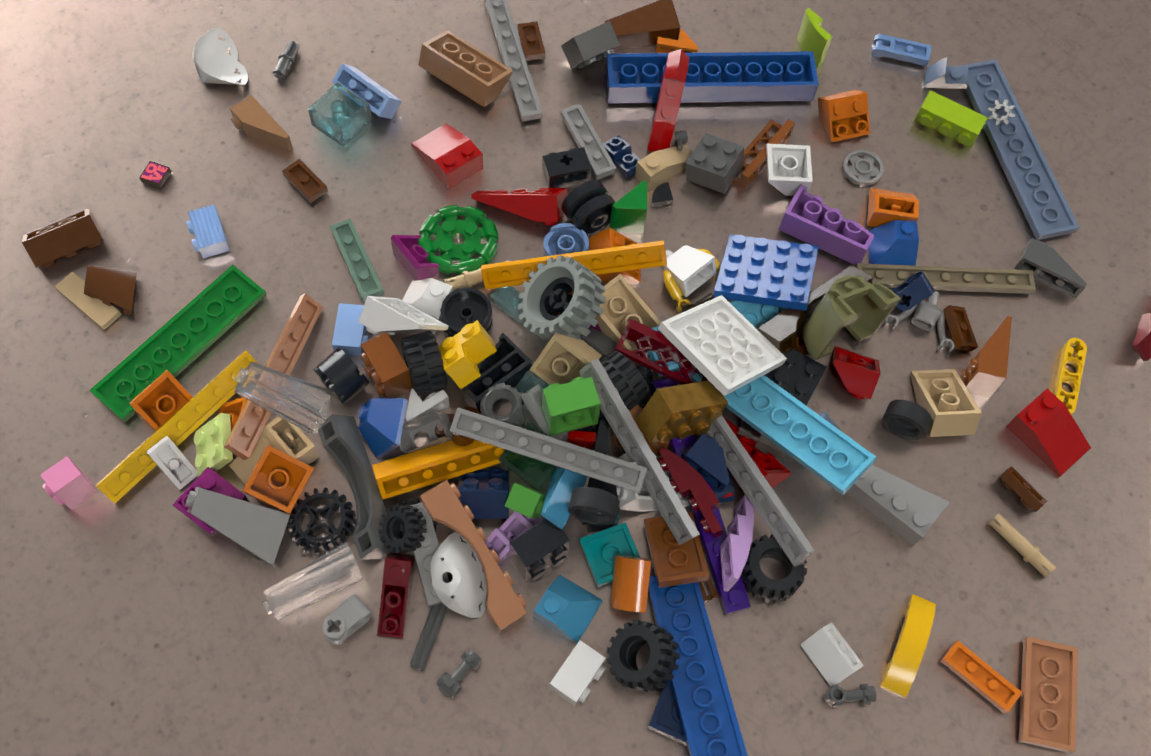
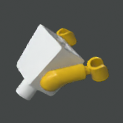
(687, 271)

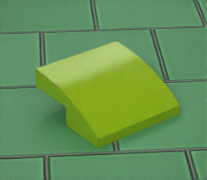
(813, 37)

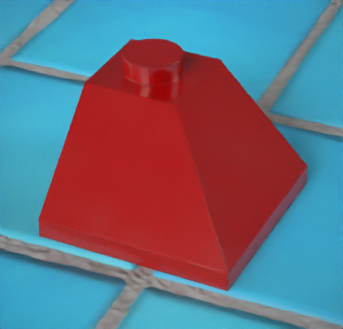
(857, 372)

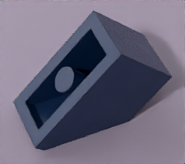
(709, 461)

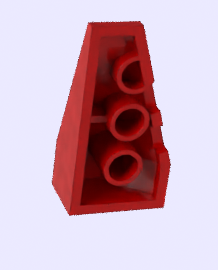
(539, 205)
(768, 464)

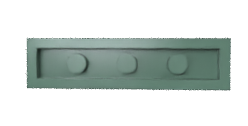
(356, 259)

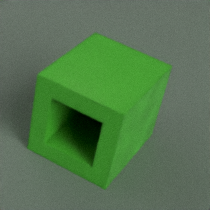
(526, 500)

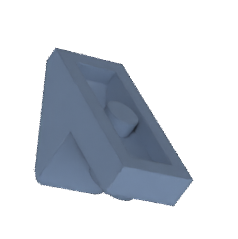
(944, 76)

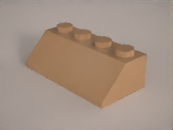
(464, 67)

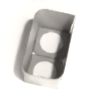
(421, 424)

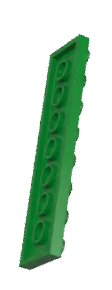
(179, 340)

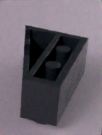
(504, 366)

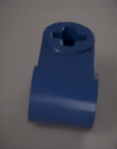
(913, 290)

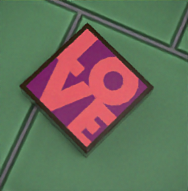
(155, 174)

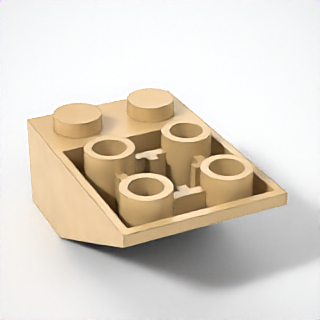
(281, 436)

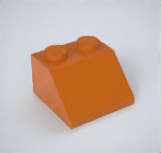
(277, 479)

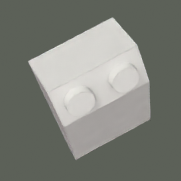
(396, 316)

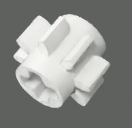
(999, 106)

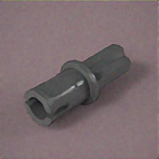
(286, 60)

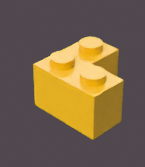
(465, 351)

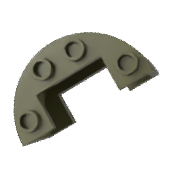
(848, 304)

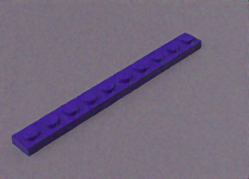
(736, 598)

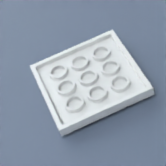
(722, 344)

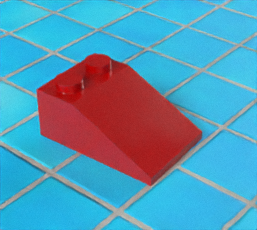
(449, 155)
(1050, 432)

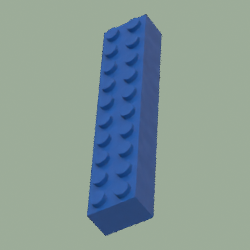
(715, 77)

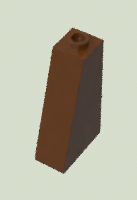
(646, 24)

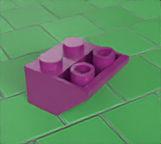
(213, 482)

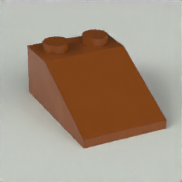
(990, 365)

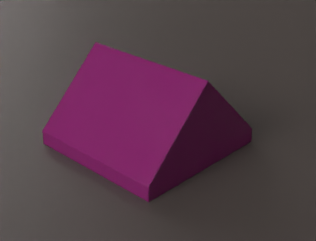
(413, 257)

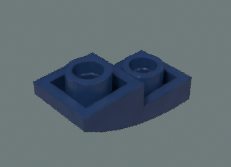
(622, 155)

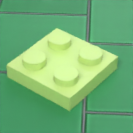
(210, 444)

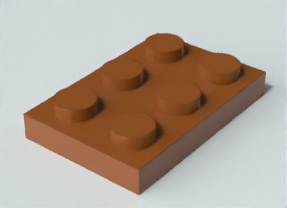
(674, 562)

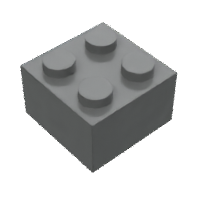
(590, 46)
(715, 163)

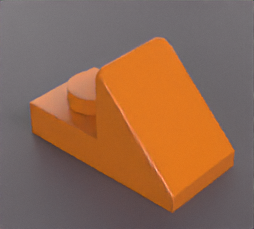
(667, 45)

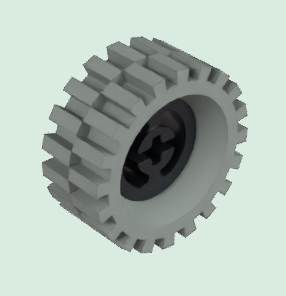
(549, 293)

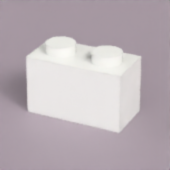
(578, 673)

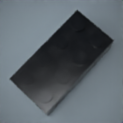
(799, 378)

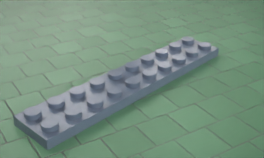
(1020, 154)

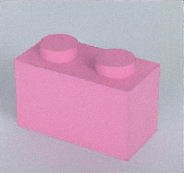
(67, 483)

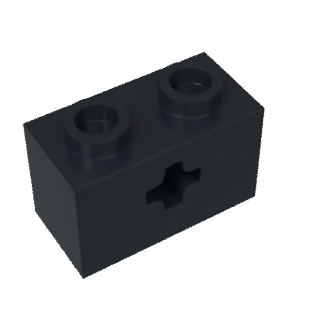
(566, 167)

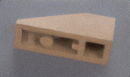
(259, 124)

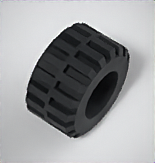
(424, 363)
(626, 379)
(763, 585)
(625, 650)

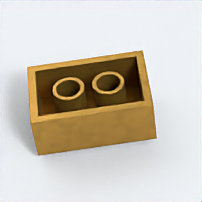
(681, 411)

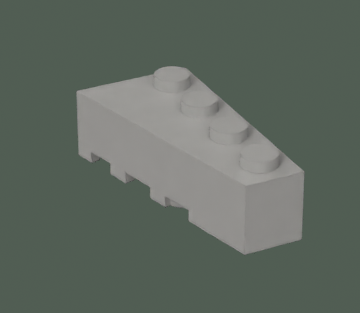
(898, 503)

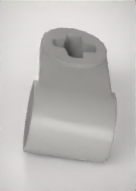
(348, 618)

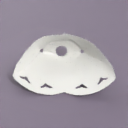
(212, 61)
(466, 577)

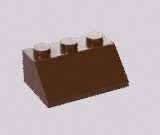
(62, 238)

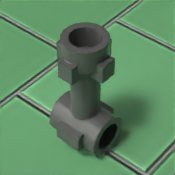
(450, 684)
(837, 695)

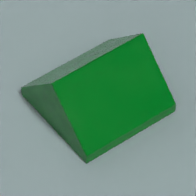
(630, 211)

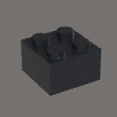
(539, 549)

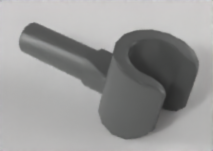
(681, 137)

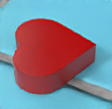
(582, 439)

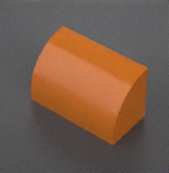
(630, 583)

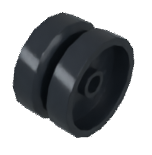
(589, 207)
(465, 307)

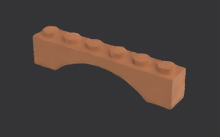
(501, 601)

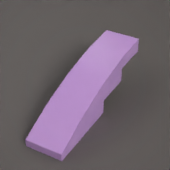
(511, 529)
(736, 546)

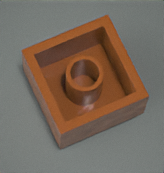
(385, 367)

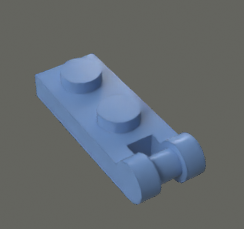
(901, 49)

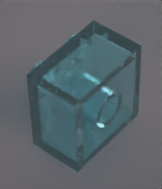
(340, 114)

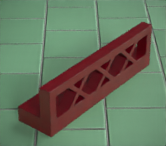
(655, 341)

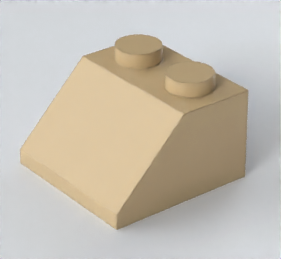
(563, 359)

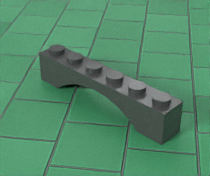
(344, 443)

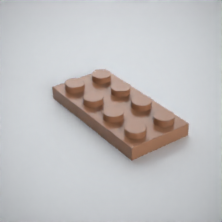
(1049, 695)

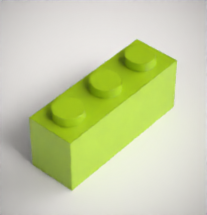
(950, 118)

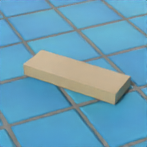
(73, 290)

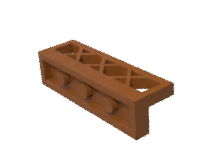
(760, 161)

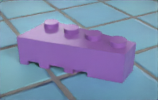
(825, 227)

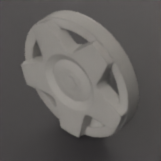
(863, 169)

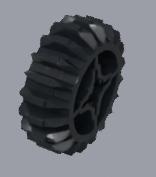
(333, 505)

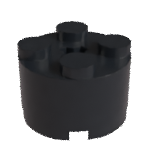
(341, 375)

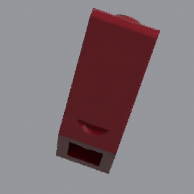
(395, 594)

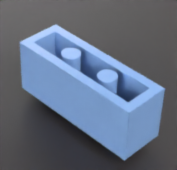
(380, 100)

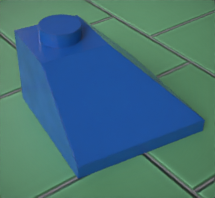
(894, 243)
(382, 424)

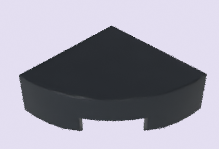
(662, 195)

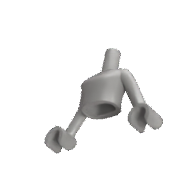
(925, 318)

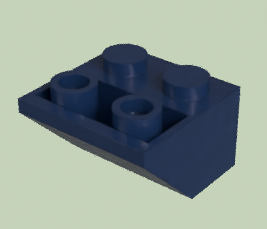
(485, 493)

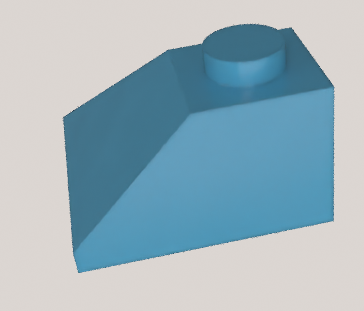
(567, 609)

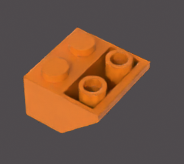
(844, 115)
(890, 206)
(610, 238)

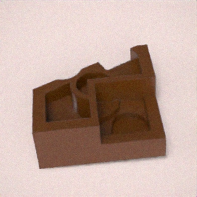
(111, 286)

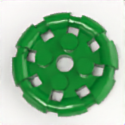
(465, 229)

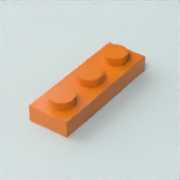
(981, 677)

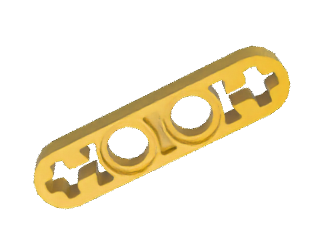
(1065, 376)

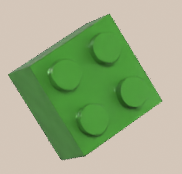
(570, 405)

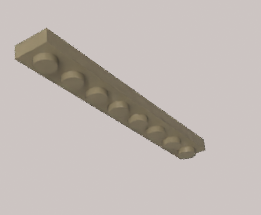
(955, 278)

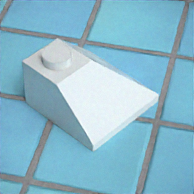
(789, 167)
(428, 296)

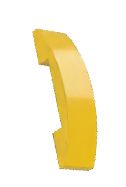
(910, 646)

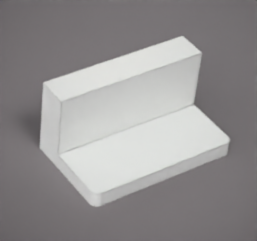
(831, 654)

